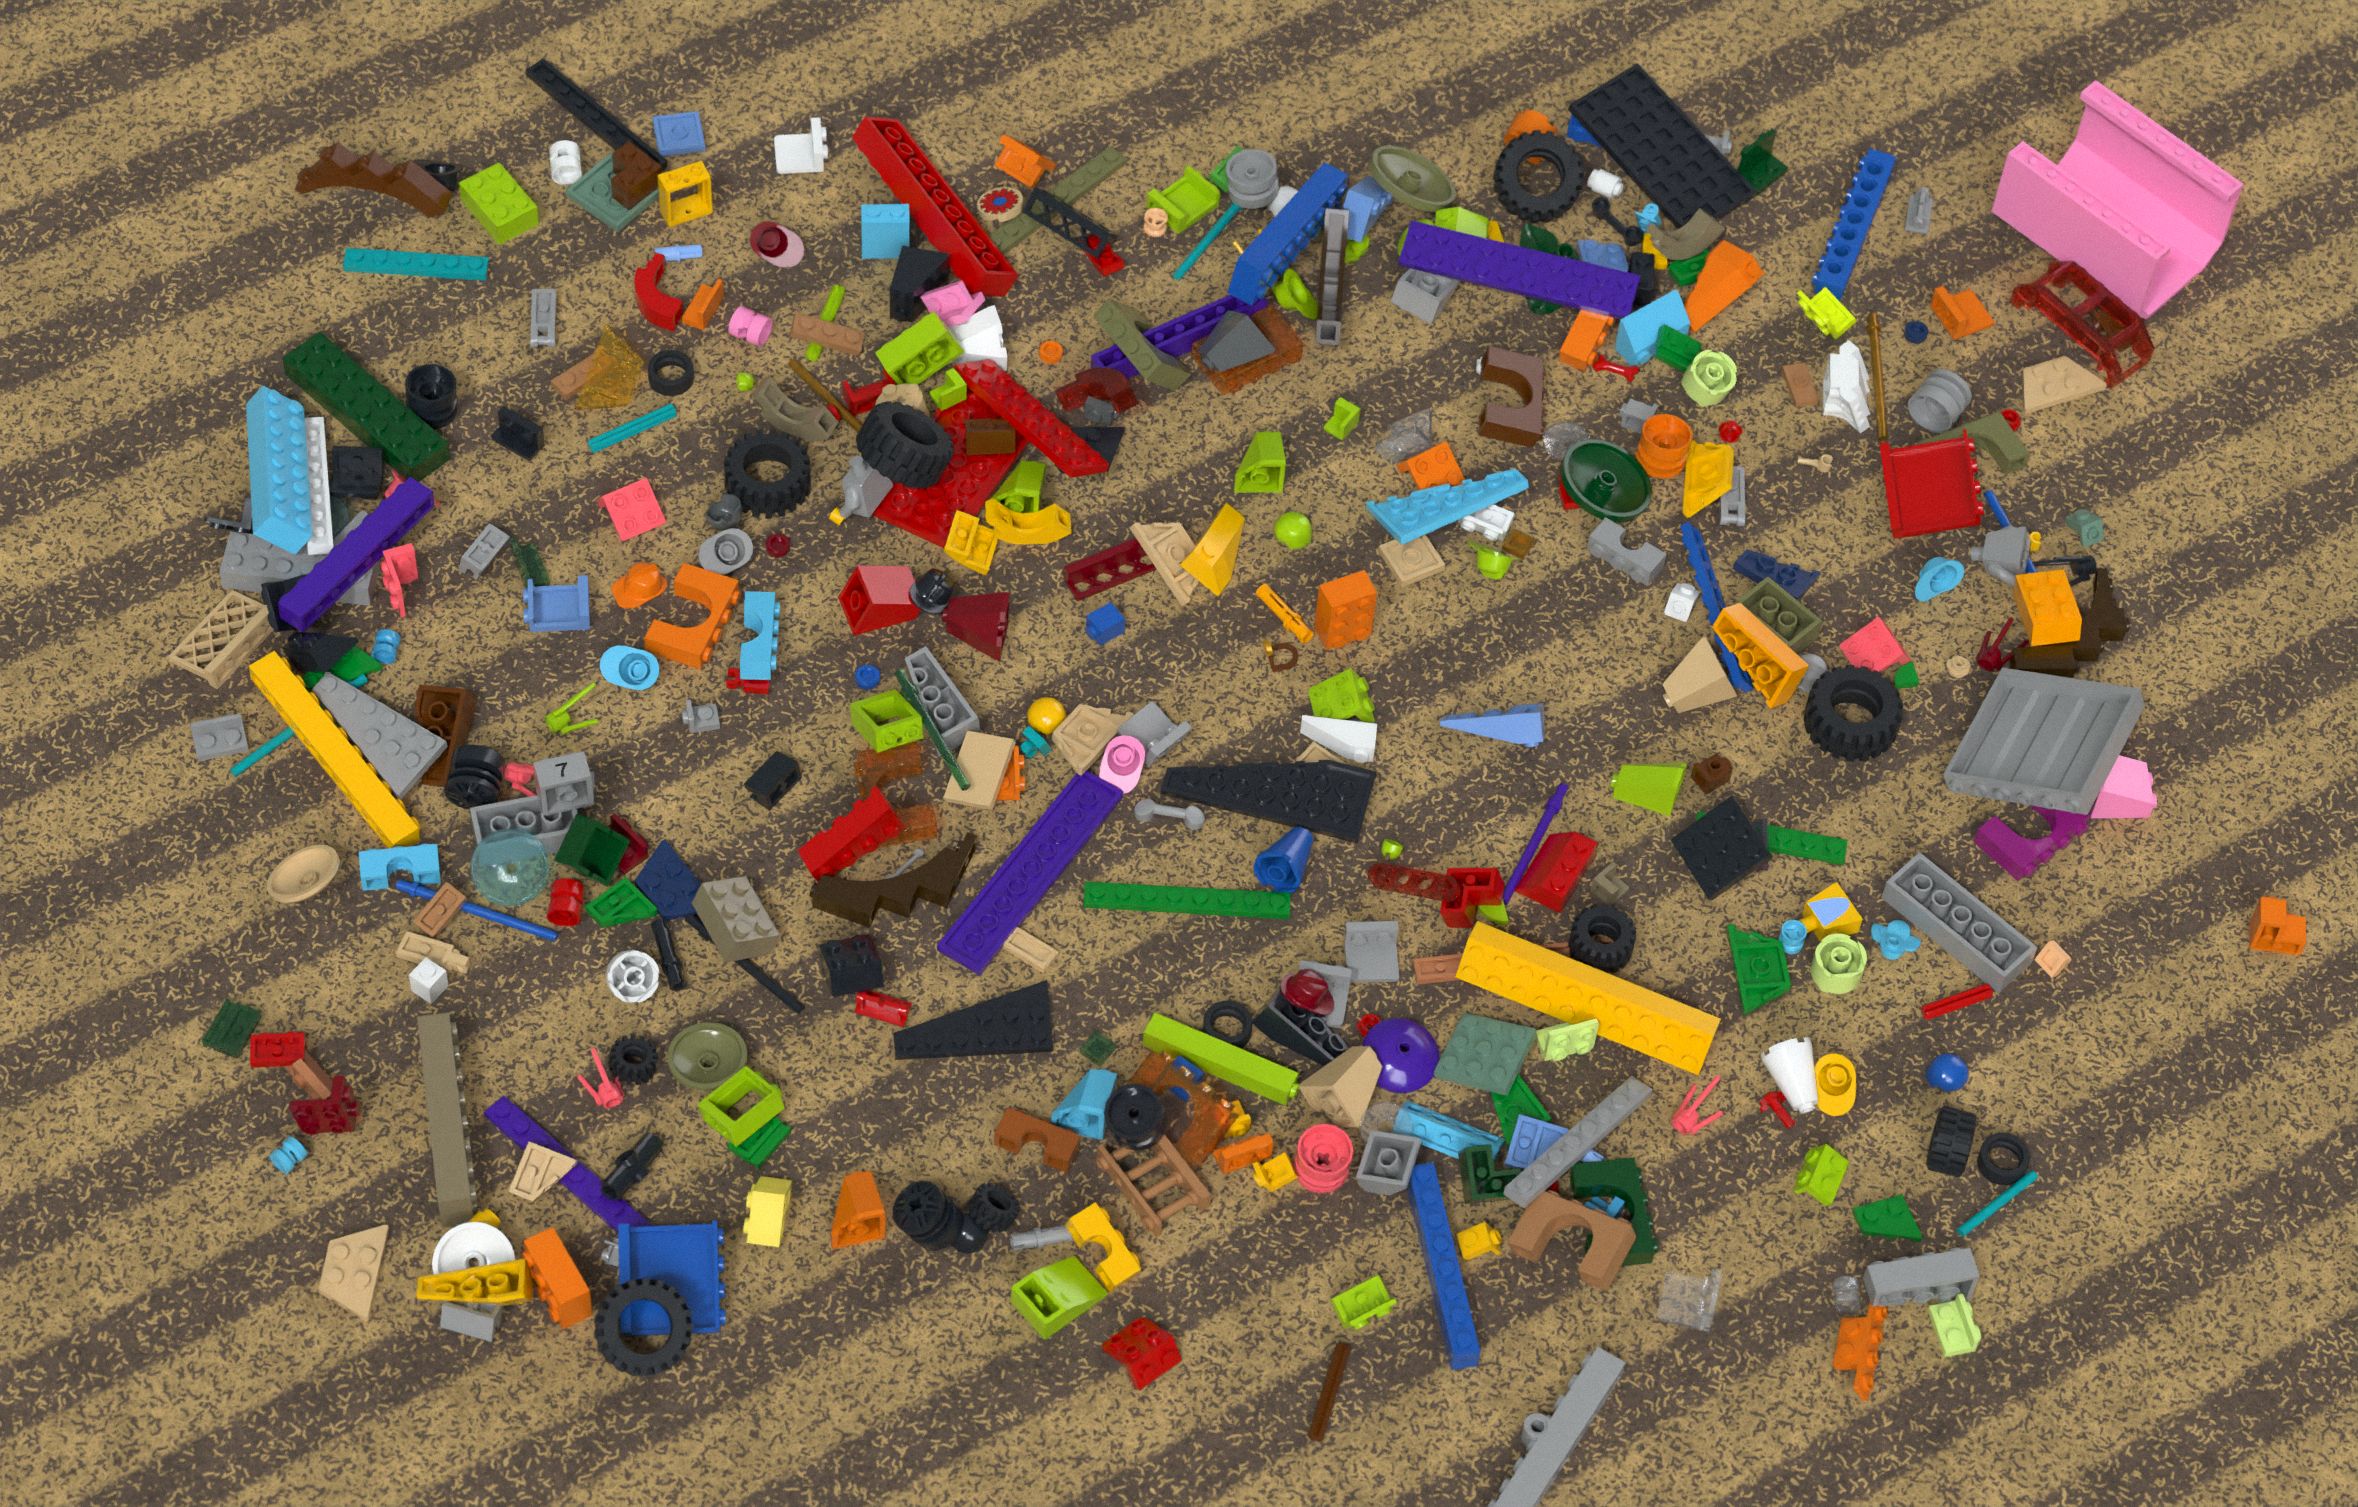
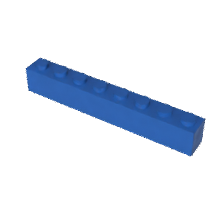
(1442, 1267)

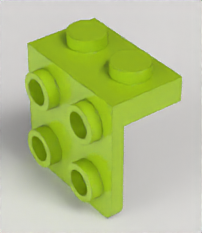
(1342, 697)

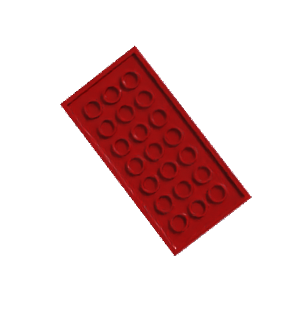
(963, 484)

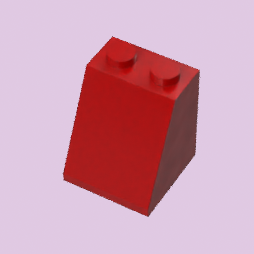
(878, 597)

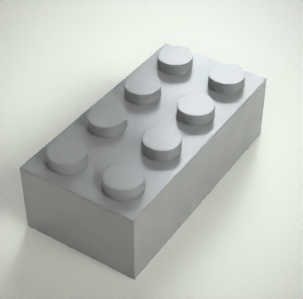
(522, 815)

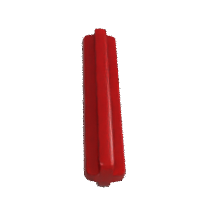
(1956, 1001)

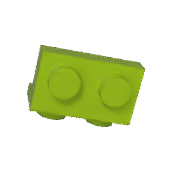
(1821, 1174)
(1362, 1302)

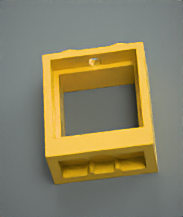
(698, 204)

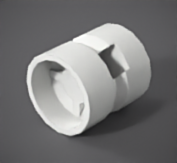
(565, 162)

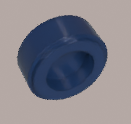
(1916, 332)

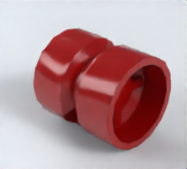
(565, 902)

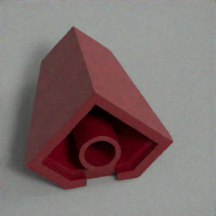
(980, 621)

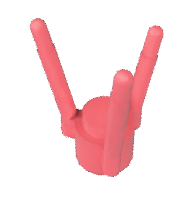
(518, 775)
(609, 1093)
(1686, 1119)

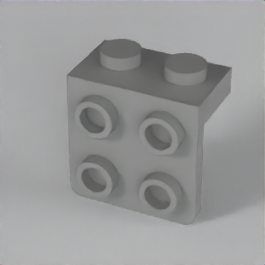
(1338, 983)

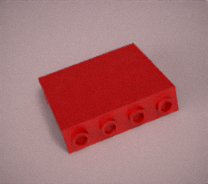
(1931, 486)

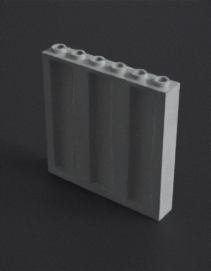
(2044, 740)

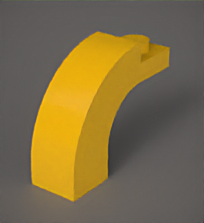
(1028, 528)

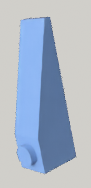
(1518, 725)

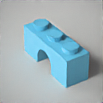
(379, 864)

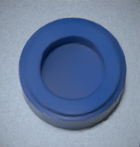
(867, 677)

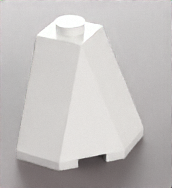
(981, 338)

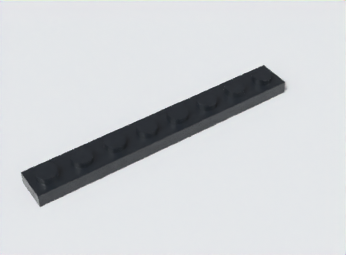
(586, 109)

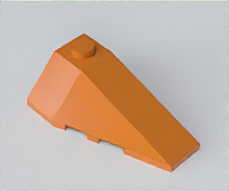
(1723, 279)

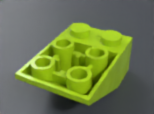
(1056, 1295)

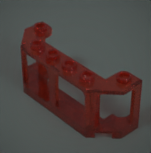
(2077, 328)

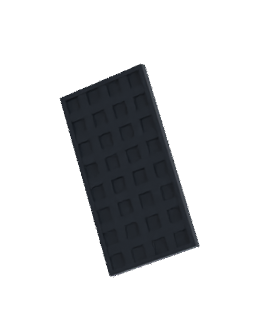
(1661, 148)

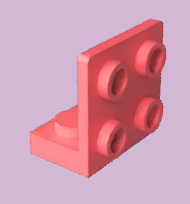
(633, 509)
(398, 568)
(1874, 647)

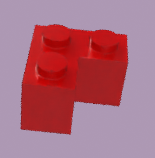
(1478, 888)

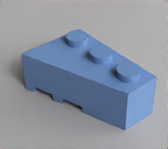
(1365, 205)

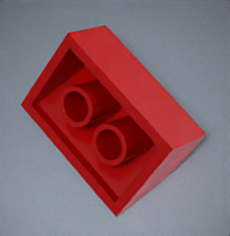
(1558, 869)

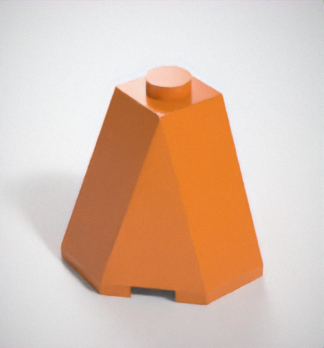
(858, 1212)

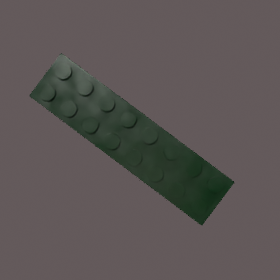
(366, 407)

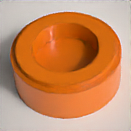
(1050, 352)

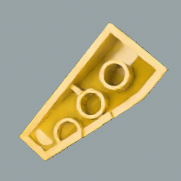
(1216, 550)
(488, 1284)

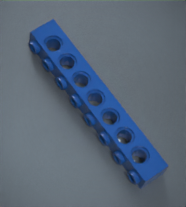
(1854, 223)

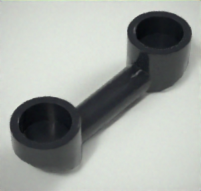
(1602, 211)

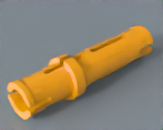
(1291, 620)

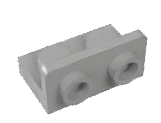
(219, 737)

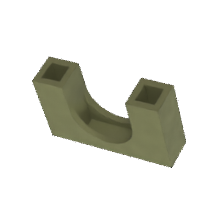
(1125, 328)
(1995, 437)

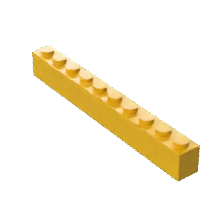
(334, 752)

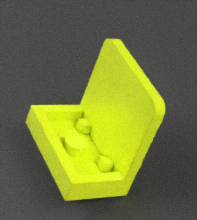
(1827, 313)

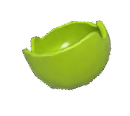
(1293, 530)

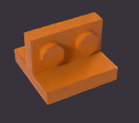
(1023, 161)

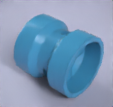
(386, 645)

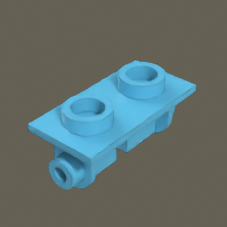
(1649, 215)

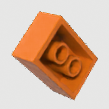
(1345, 610)
(557, 1278)

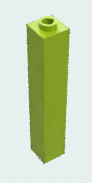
(1222, 1059)

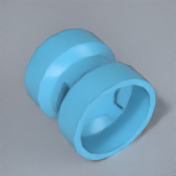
(1793, 936)
(288, 1155)

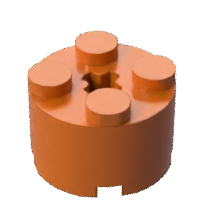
(1527, 122)

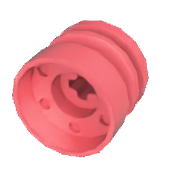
(1323, 1145)

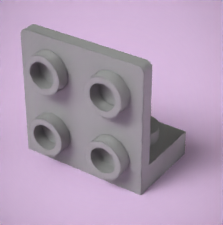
(1154, 732)
(1372, 951)

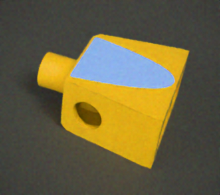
(1831, 913)

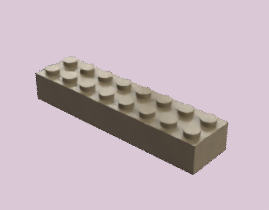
(447, 1119)

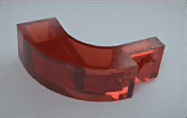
(1099, 384)

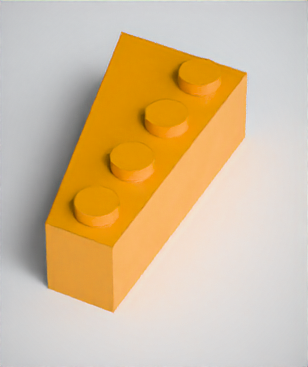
(1762, 653)

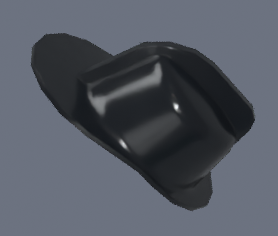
(443, 172)
(932, 591)

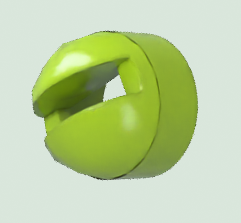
(744, 381)
(1391, 847)

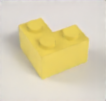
(768, 1205)

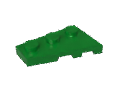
(347, 668)

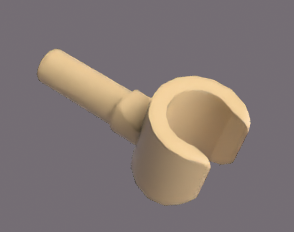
(1822, 465)

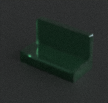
(529, 564)

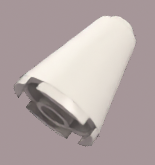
(1794, 1072)

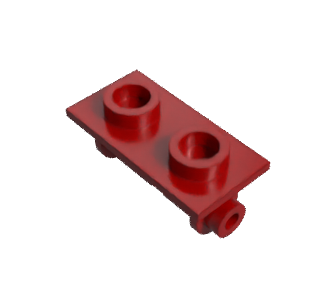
(882, 1007)

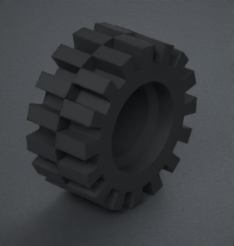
(629, 1071)
(993, 1207)

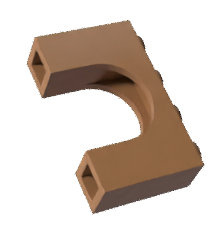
(1552, 1213)

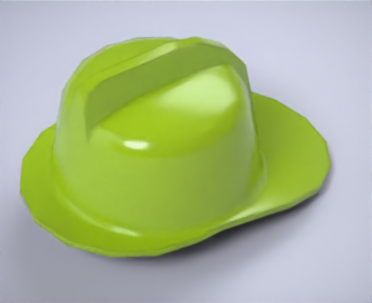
(1294, 295)
(1490, 561)

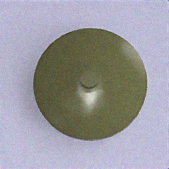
(1412, 178)

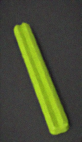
(828, 314)

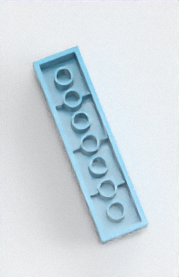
(278, 470)

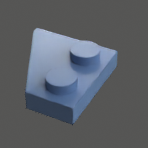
(1530, 1141)

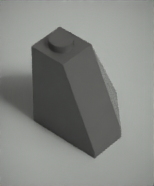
(1233, 343)

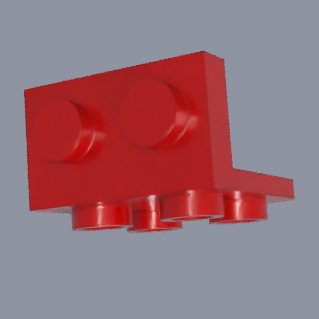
(1144, 1351)

